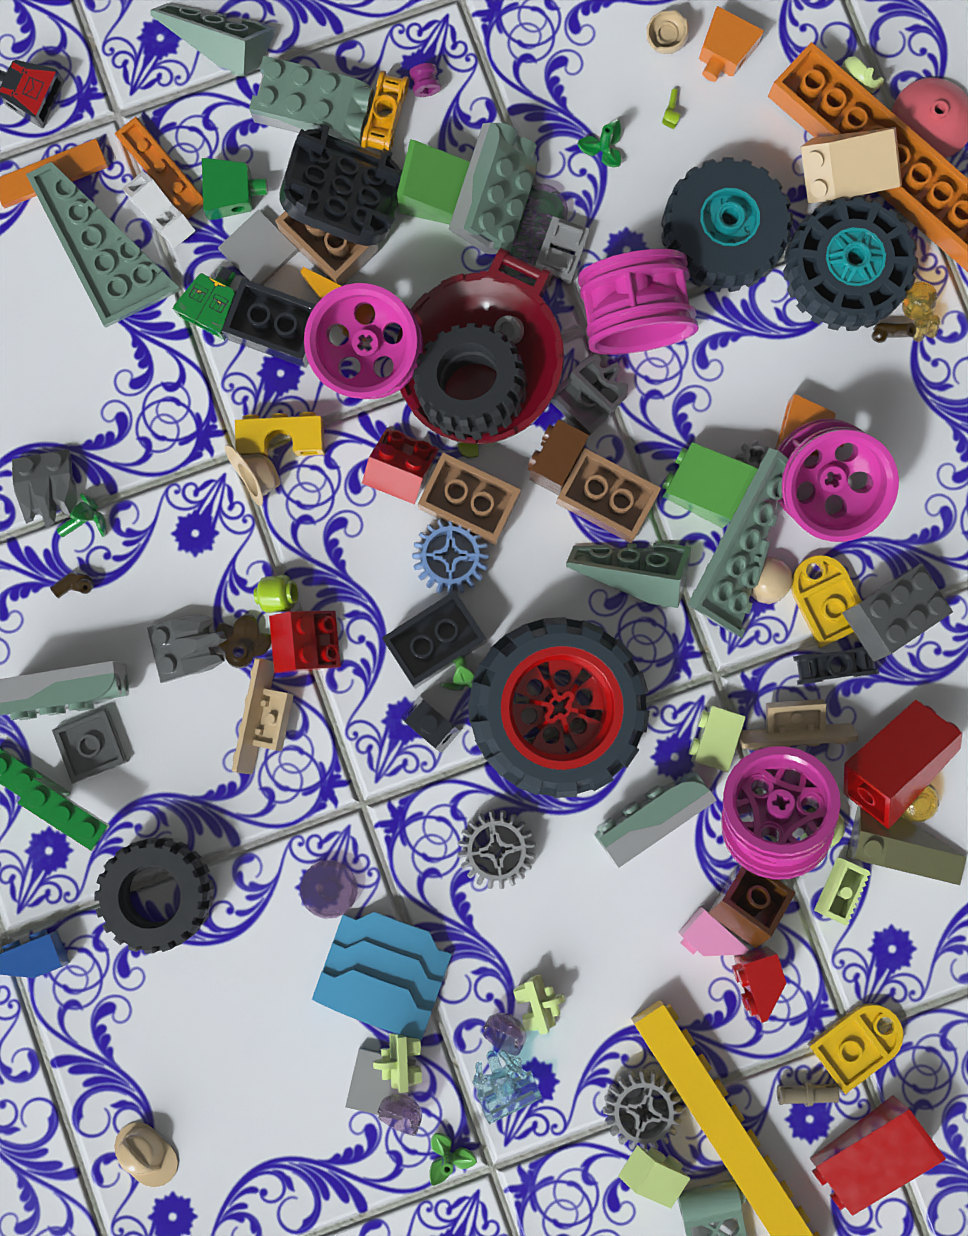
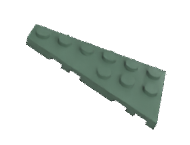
(106, 260)
(741, 553)

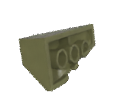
(904, 849)

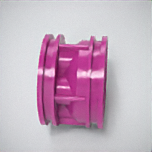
(637, 301)
(340, 308)
(861, 508)

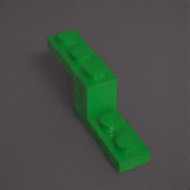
(50, 801)

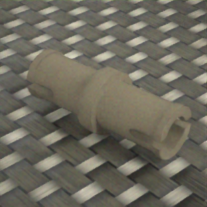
(807, 1094)

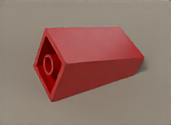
(900, 762)
(876, 1156)

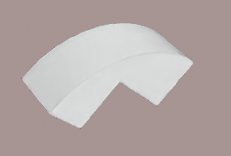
(158, 209)

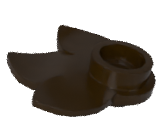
(243, 636)

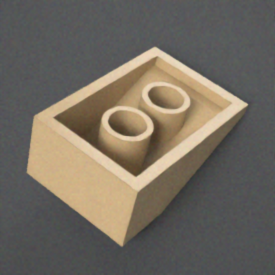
(851, 164)

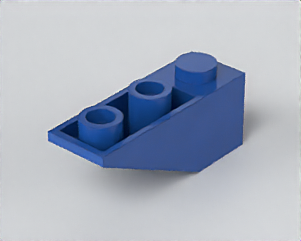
(33, 958)

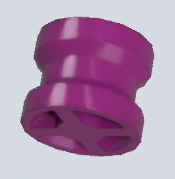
(425, 80)

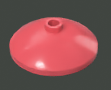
(943, 131)

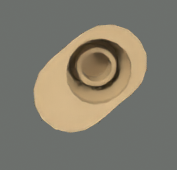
(256, 473)
(145, 1155)

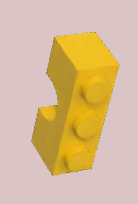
(255, 434)

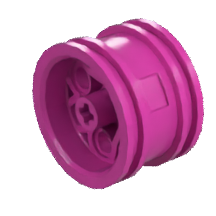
(791, 782)

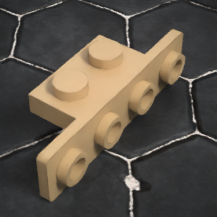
(263, 718)
(797, 724)

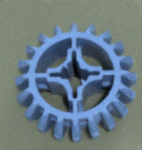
(436, 556)

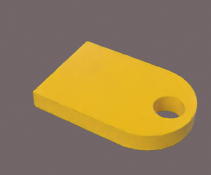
(824, 598)
(855, 1047)

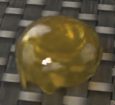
(924, 806)

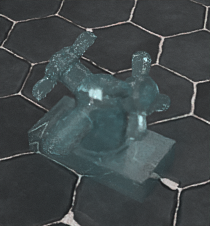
(506, 1093)

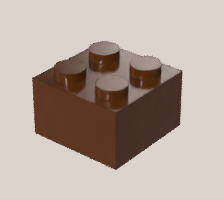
(559, 454)
(751, 905)

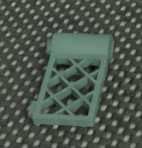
(712, 1204)

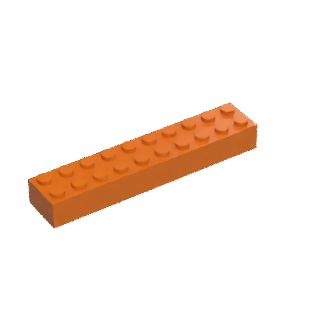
(833, 103)

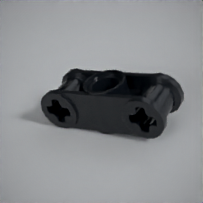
(817, 666)

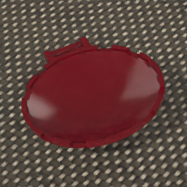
(483, 300)

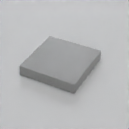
(258, 249)
(367, 1086)

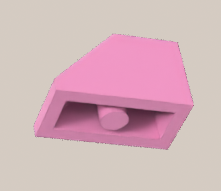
(709, 937)

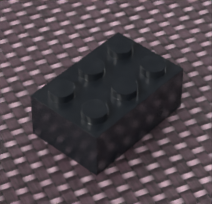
(269, 322)
(434, 639)

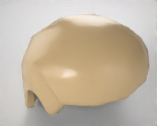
(667, 31)
(774, 581)

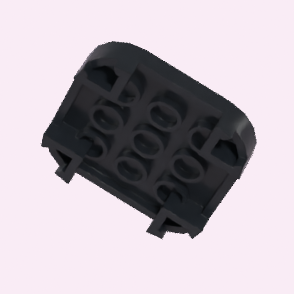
(340, 187)

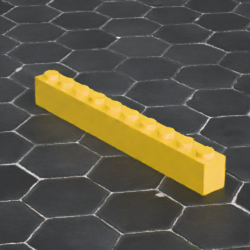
(721, 1122)

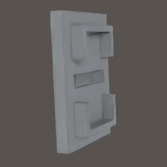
(566, 236)

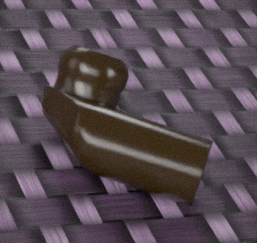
(892, 330)
(72, 581)

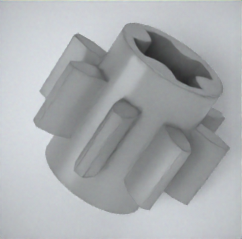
(754, 449)

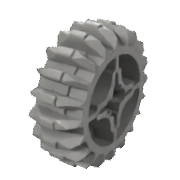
(499, 873)
(637, 1133)

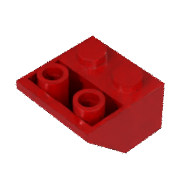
(399, 465)
(304, 641)
(762, 981)

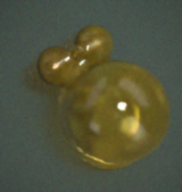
(920, 307)

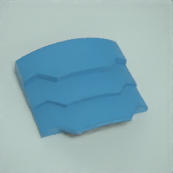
(383, 974)

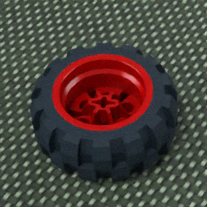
(602, 745)

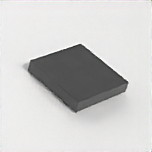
(89, 746)

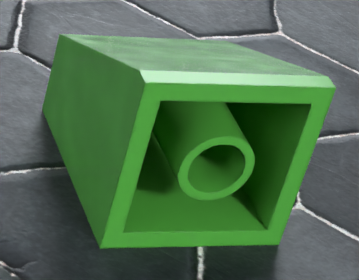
(430, 183)
(708, 483)

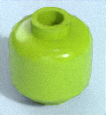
(276, 594)

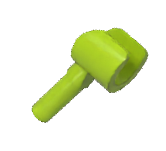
(670, 116)

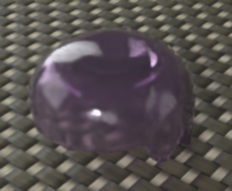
(505, 1032)
(401, 1113)

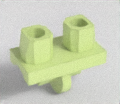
(543, 1003)
(394, 1062)

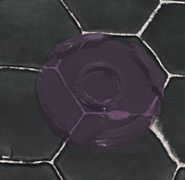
(328, 889)

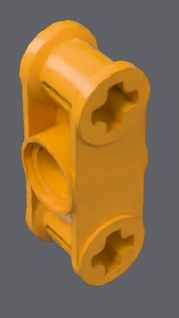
(389, 95)

